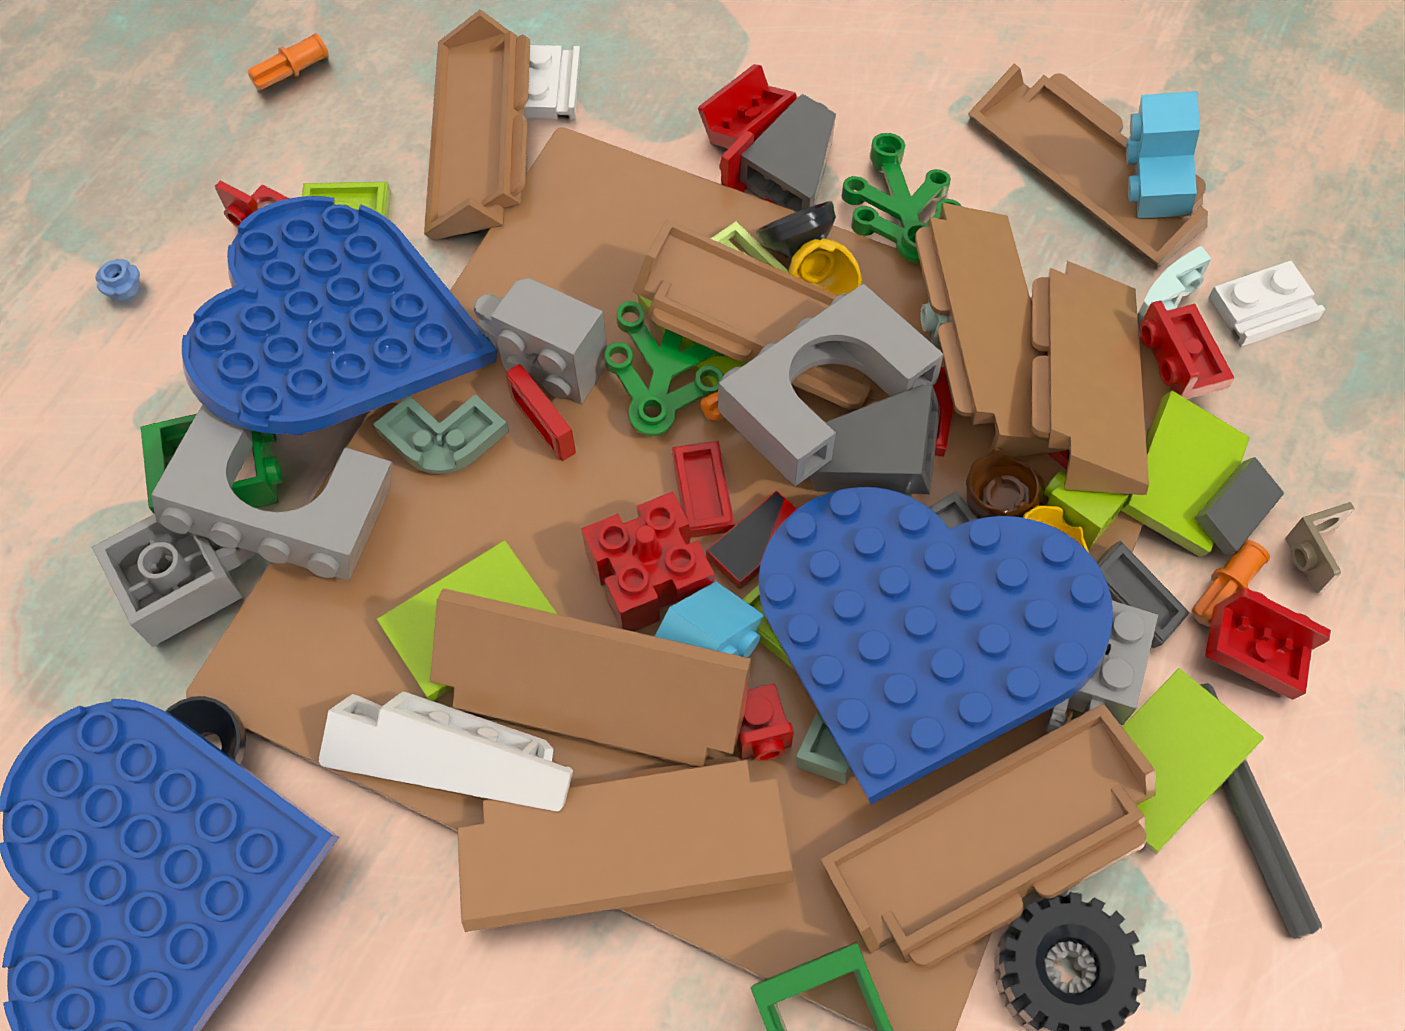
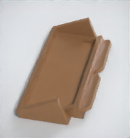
(477, 127)
(1082, 153)
(739, 307)
(987, 342)
(1091, 380)
(588, 679)
(989, 841)
(624, 845)

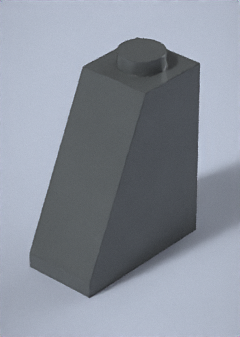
(791, 155)
(884, 445)

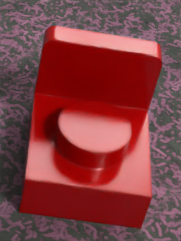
(764, 726)

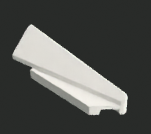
(442, 750)

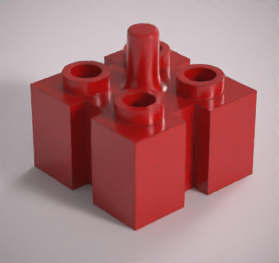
(646, 561)

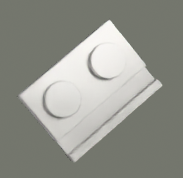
(553, 82)
(1266, 303)

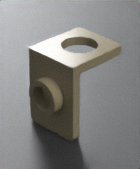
(1310, 550)

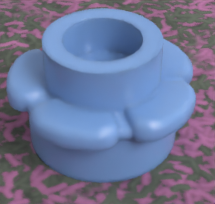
(118, 279)

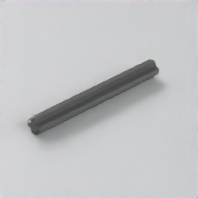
(1270, 851)

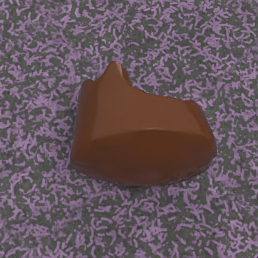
(1002, 486)

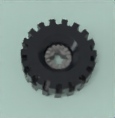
(1100, 951)

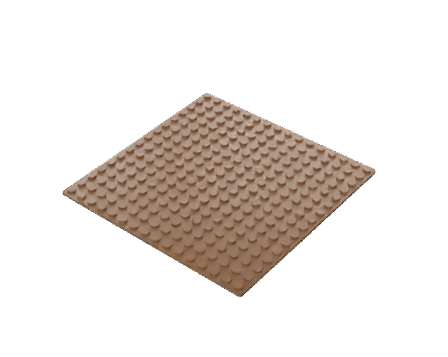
(317, 639)

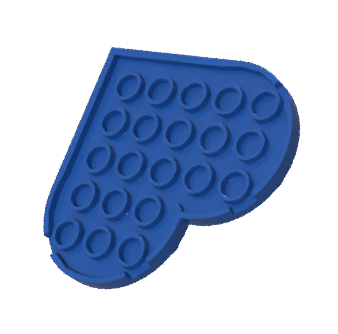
(324, 321)
(926, 631)
(143, 871)

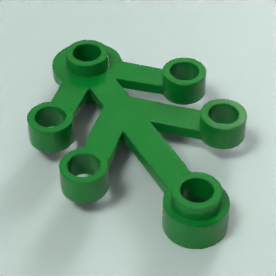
(886, 156)
(665, 364)

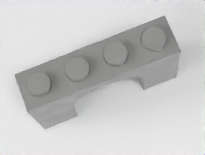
(851, 332)
(320, 536)

